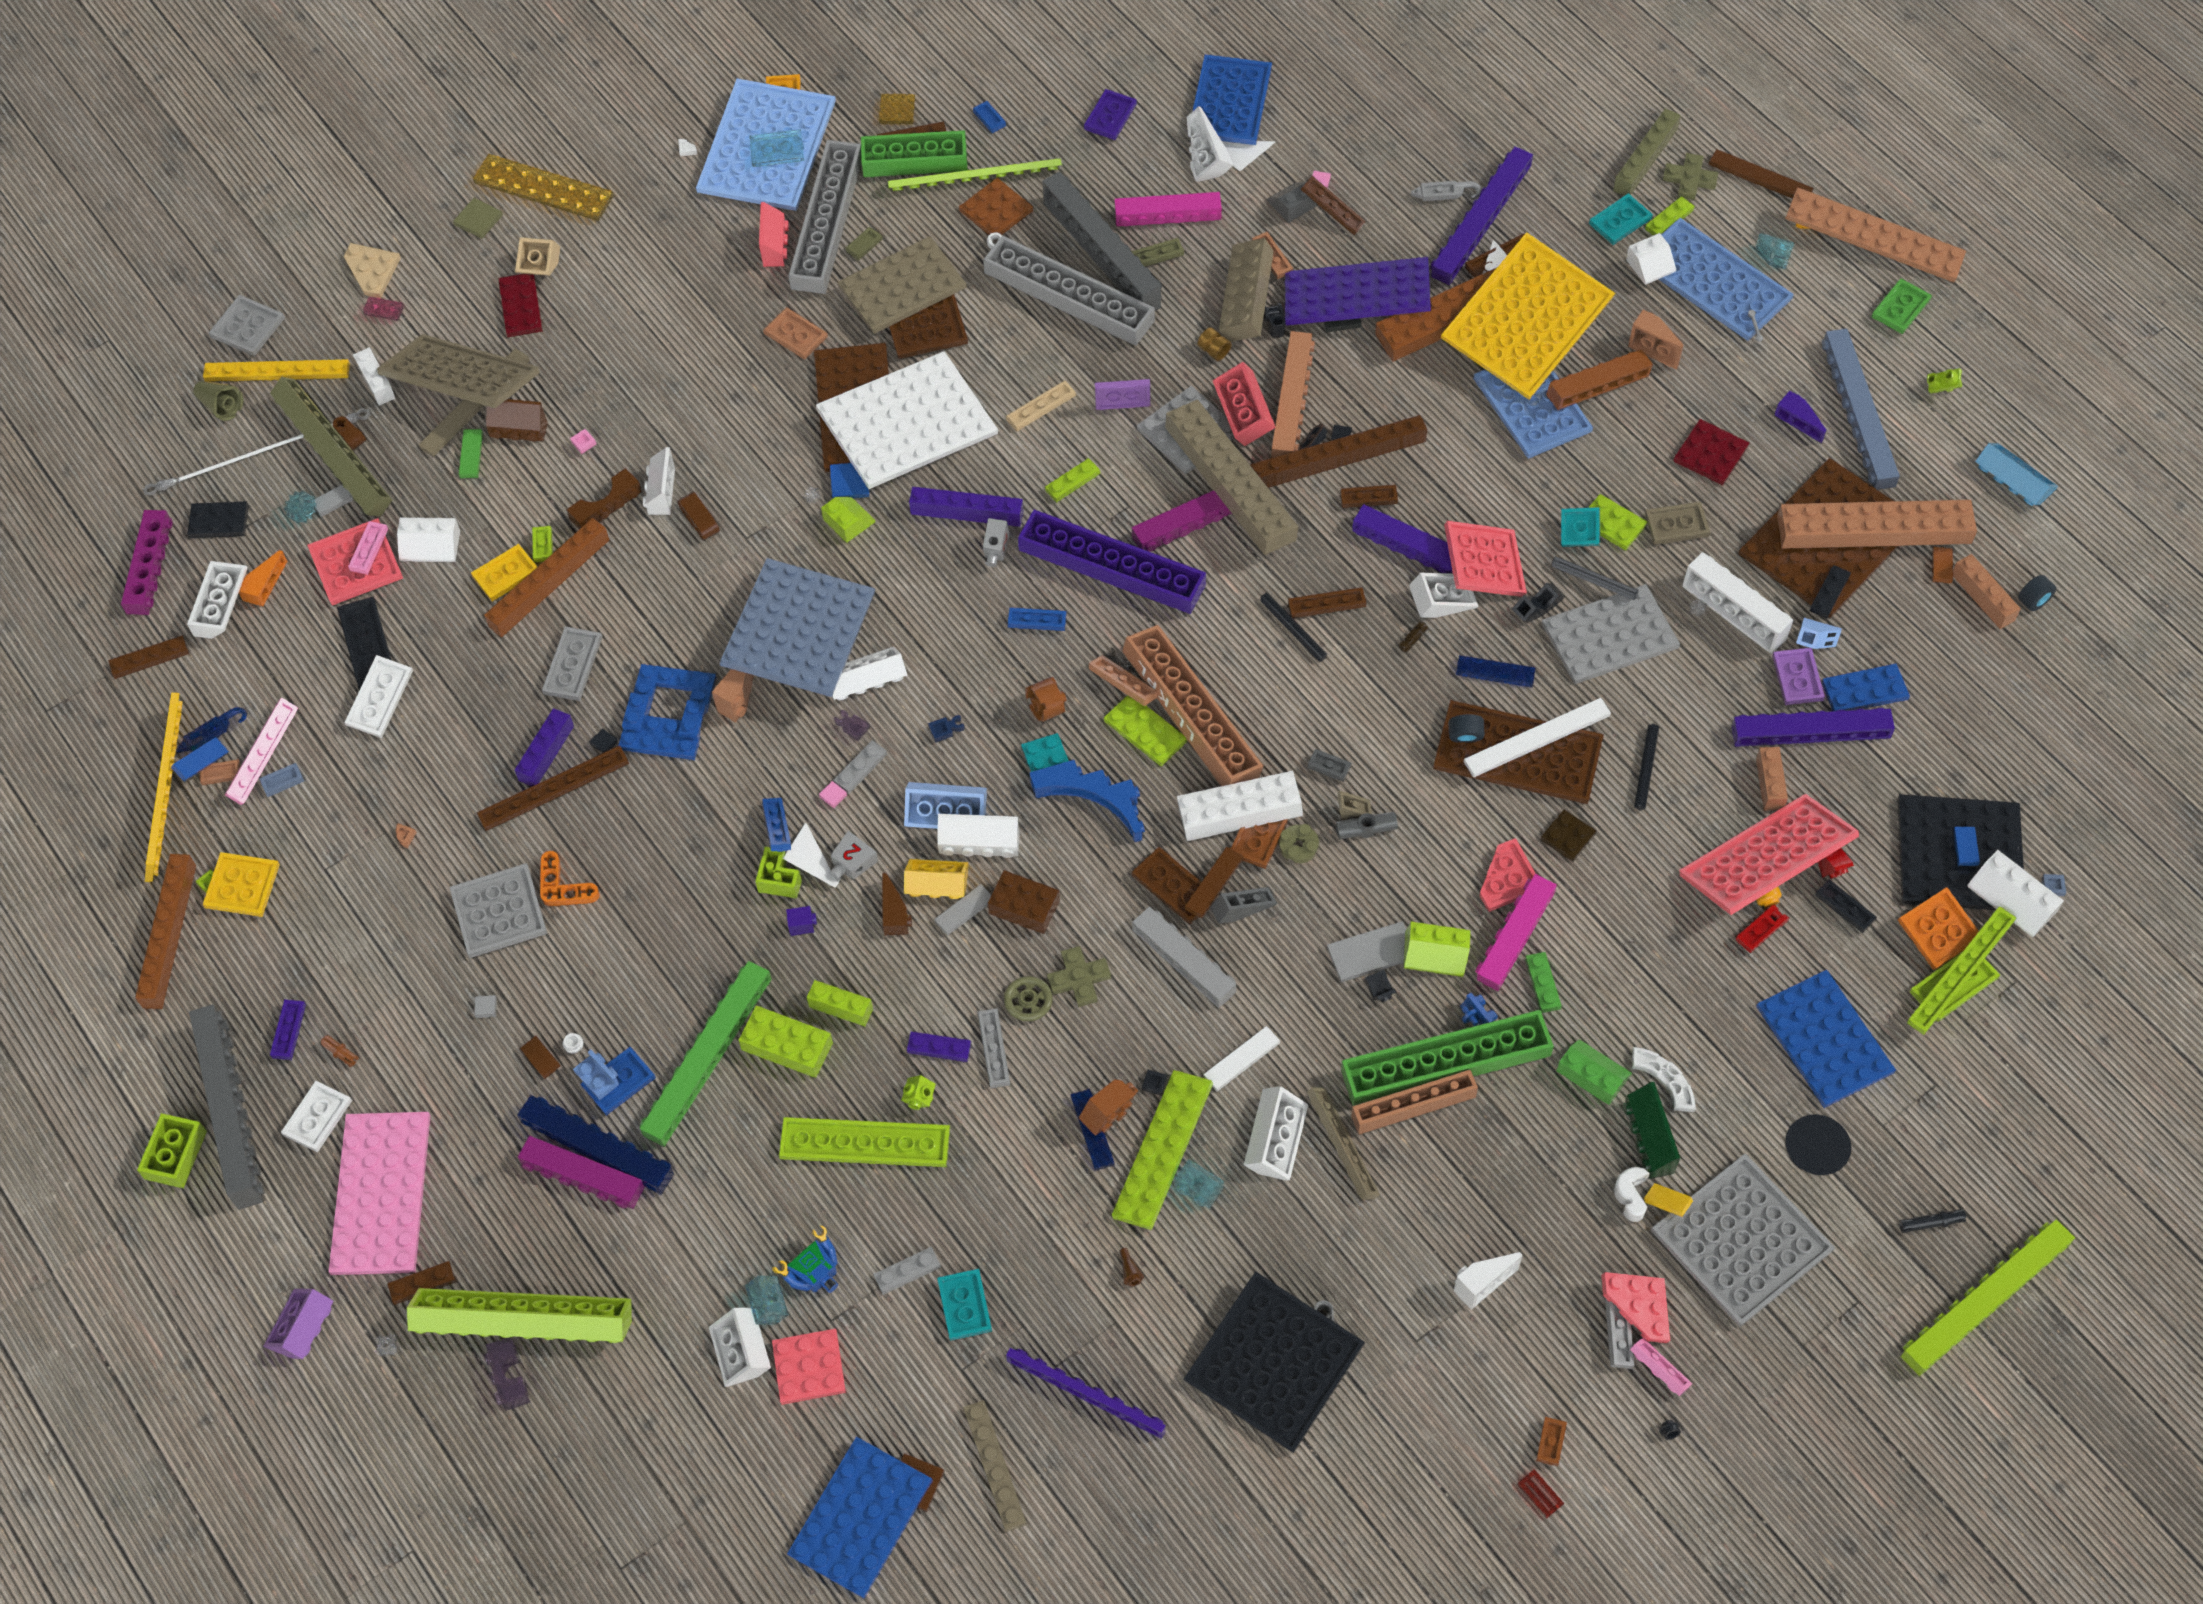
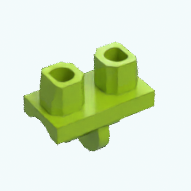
(1944, 380)

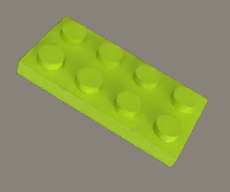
(1145, 730)
(1977, 982)

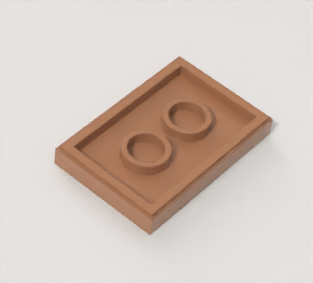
(795, 333)

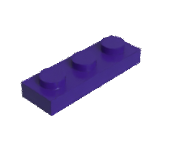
(288, 1029)
(939, 1046)

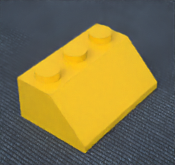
(935, 878)

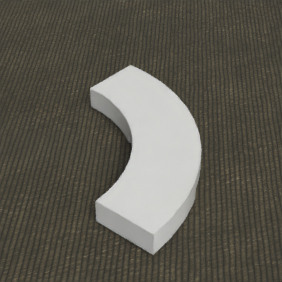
(1668, 1075)

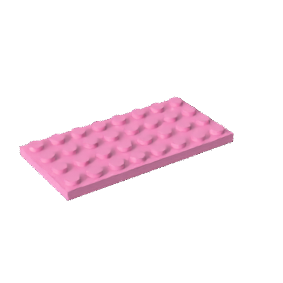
(380, 1193)

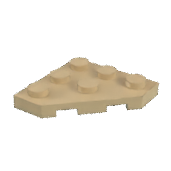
(371, 267)

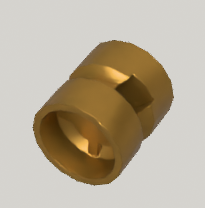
(1214, 344)

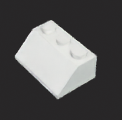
(659, 483)
(428, 539)
(739, 1346)

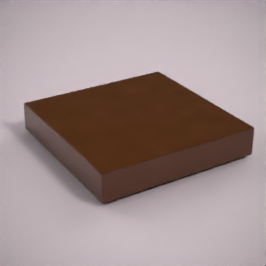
(931, 1471)

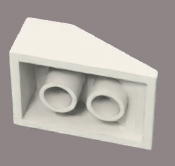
(1437, 595)
(1483, 1277)

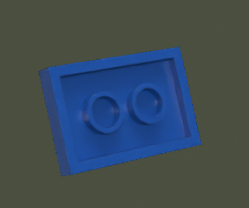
(632, 1077)

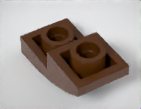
(540, 1057)

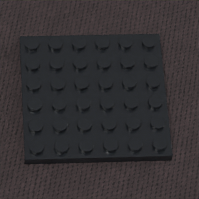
(1929, 848)
(1274, 1362)

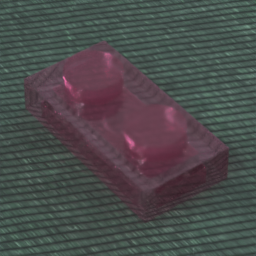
(383, 308)

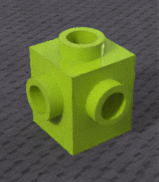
(918, 1092)

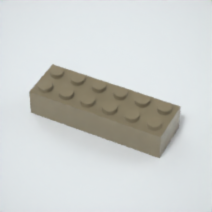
(1246, 290)

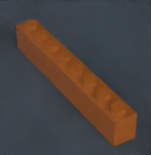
(546, 577)
(165, 931)

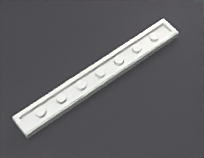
(1537, 737)

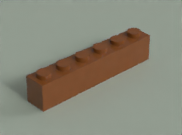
(1599, 379)

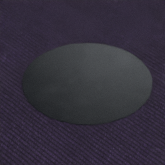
(1818, 1144)

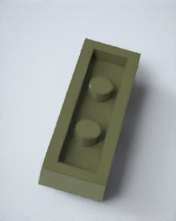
(1159, 252)

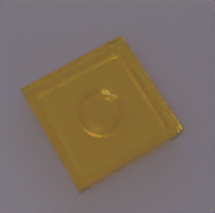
(897, 109)

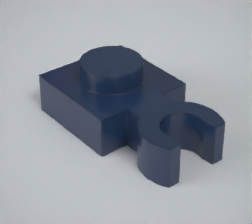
(942, 728)

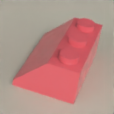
(773, 236)

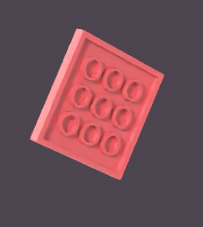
(1485, 559)
(332, 560)

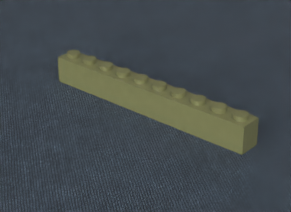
(331, 447)

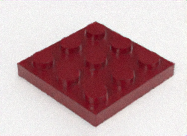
(1711, 452)

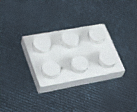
(316, 1116)

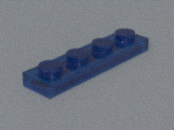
(1495, 671)

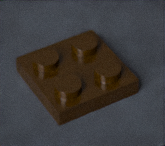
(1568, 835)

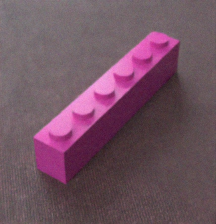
(1168, 209)
(1516, 932)

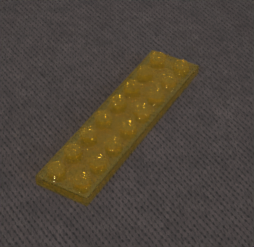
(543, 187)

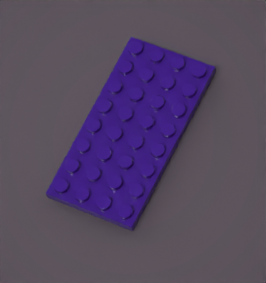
(1357, 291)

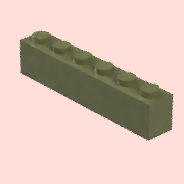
(1647, 152)

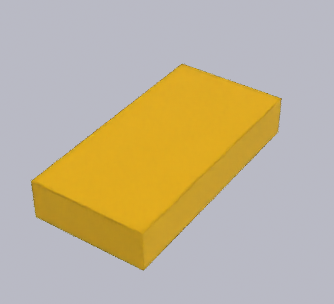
(1668, 1199)

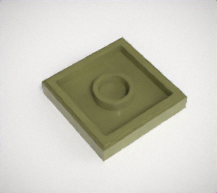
(478, 218)

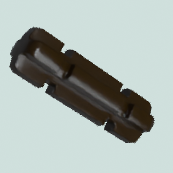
(1413, 637)

